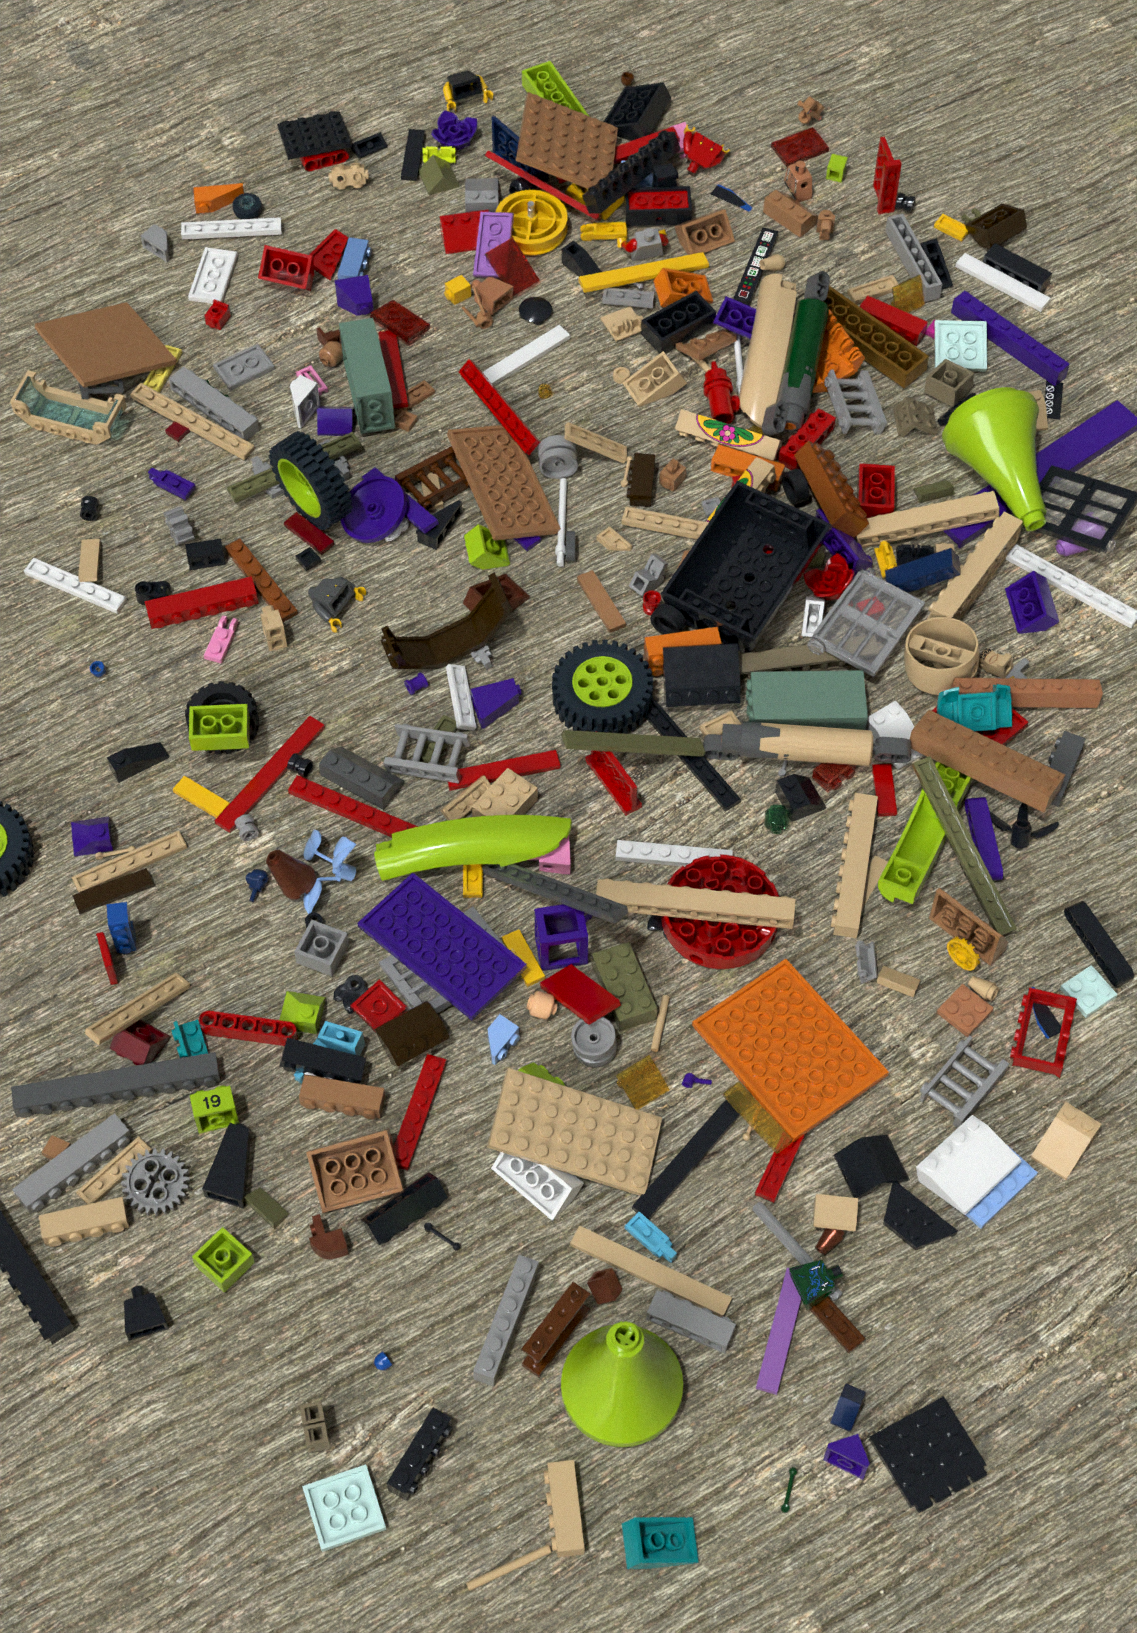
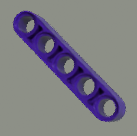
(983, 835)

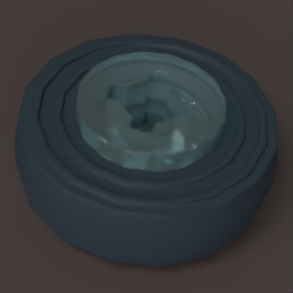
(247, 206)

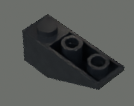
(578, 260)

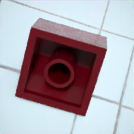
(139, 1042)

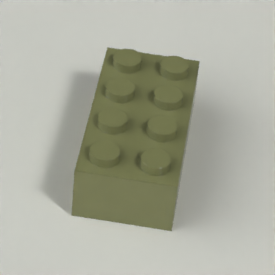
(622, 977)

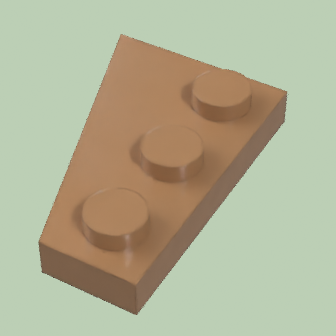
(704, 347)

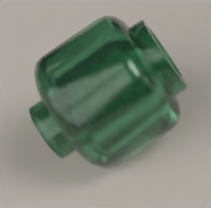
(776, 819)

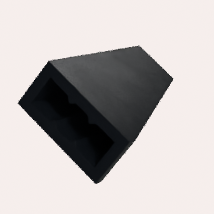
(229, 1170)

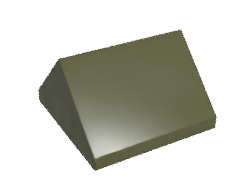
(438, 175)

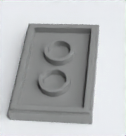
(243, 367)

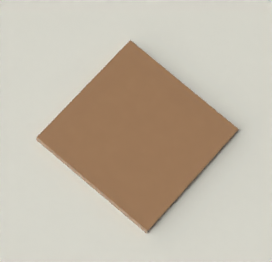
(105, 344)

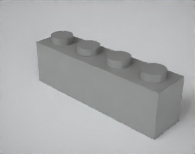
(691, 1321)

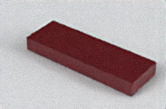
(309, 533)

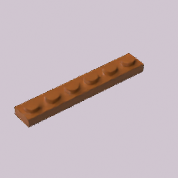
(262, 581)

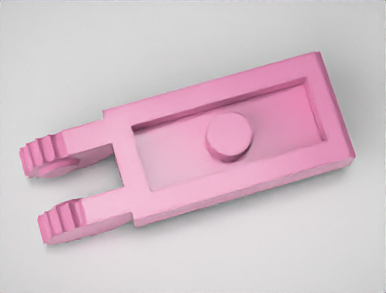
(221, 640)

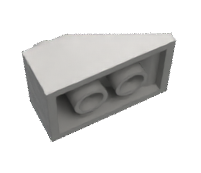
(481, 194)

